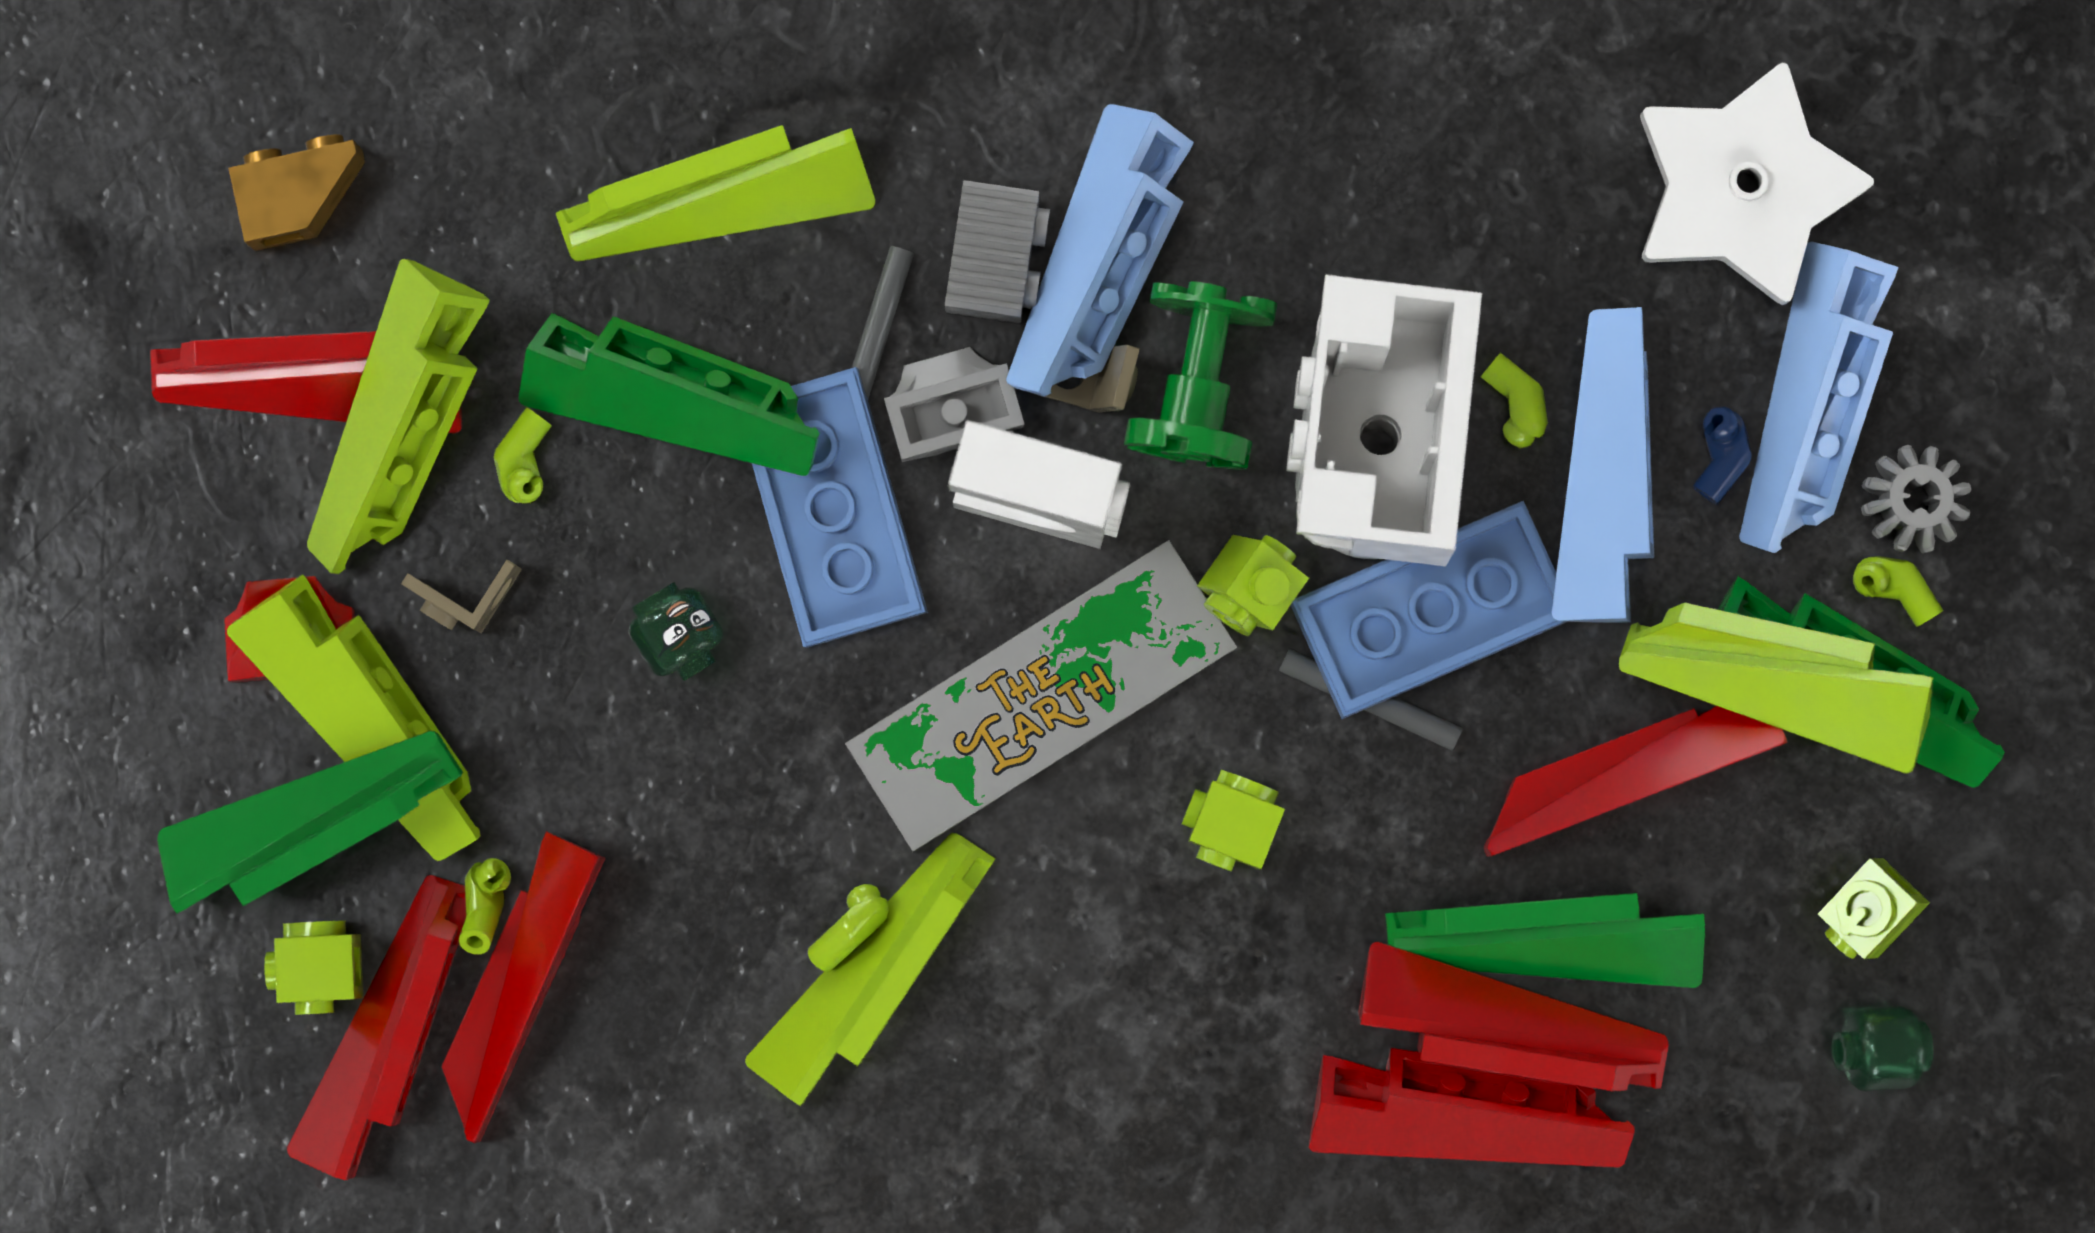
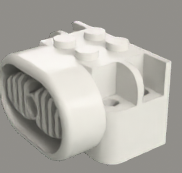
(1395, 365)

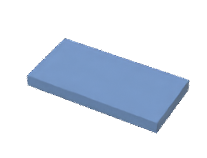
(841, 522)
(1421, 621)

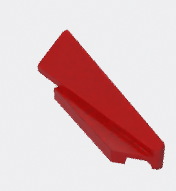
(267, 375)
(1626, 772)
(518, 980)
(1504, 1028)
(386, 1037)
(1460, 1115)

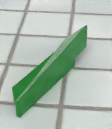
(666, 393)
(1950, 739)
(300, 823)
(1559, 939)

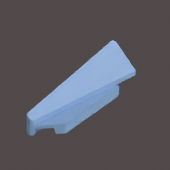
(1609, 474)

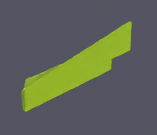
(720, 194)
(398, 413)
(1786, 678)
(350, 697)
(858, 997)

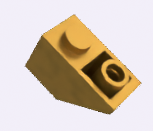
(293, 193)

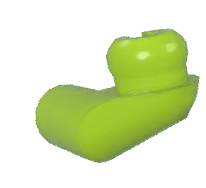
(1525, 400)
(516, 461)
(1897, 580)
(483, 904)
(865, 915)

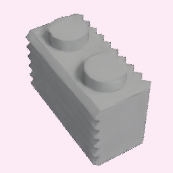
(994, 252)

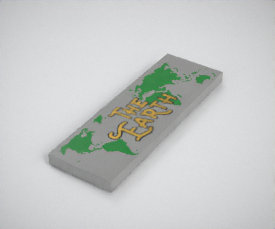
(1040, 696)

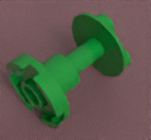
(1196, 400)

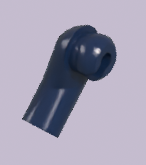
(1728, 452)

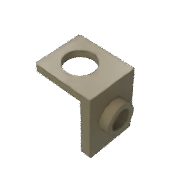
(1107, 389)
(449, 612)

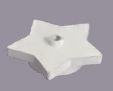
(1707, 212)

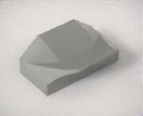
(943, 394)

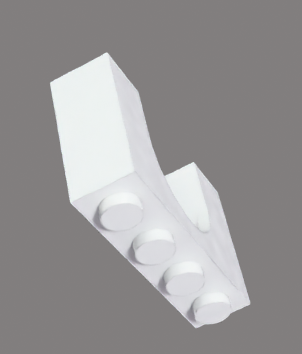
(1038, 485)

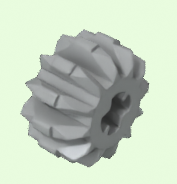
(1940, 500)

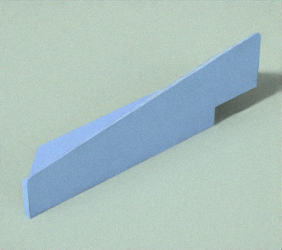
(1102, 249)
(1818, 393)

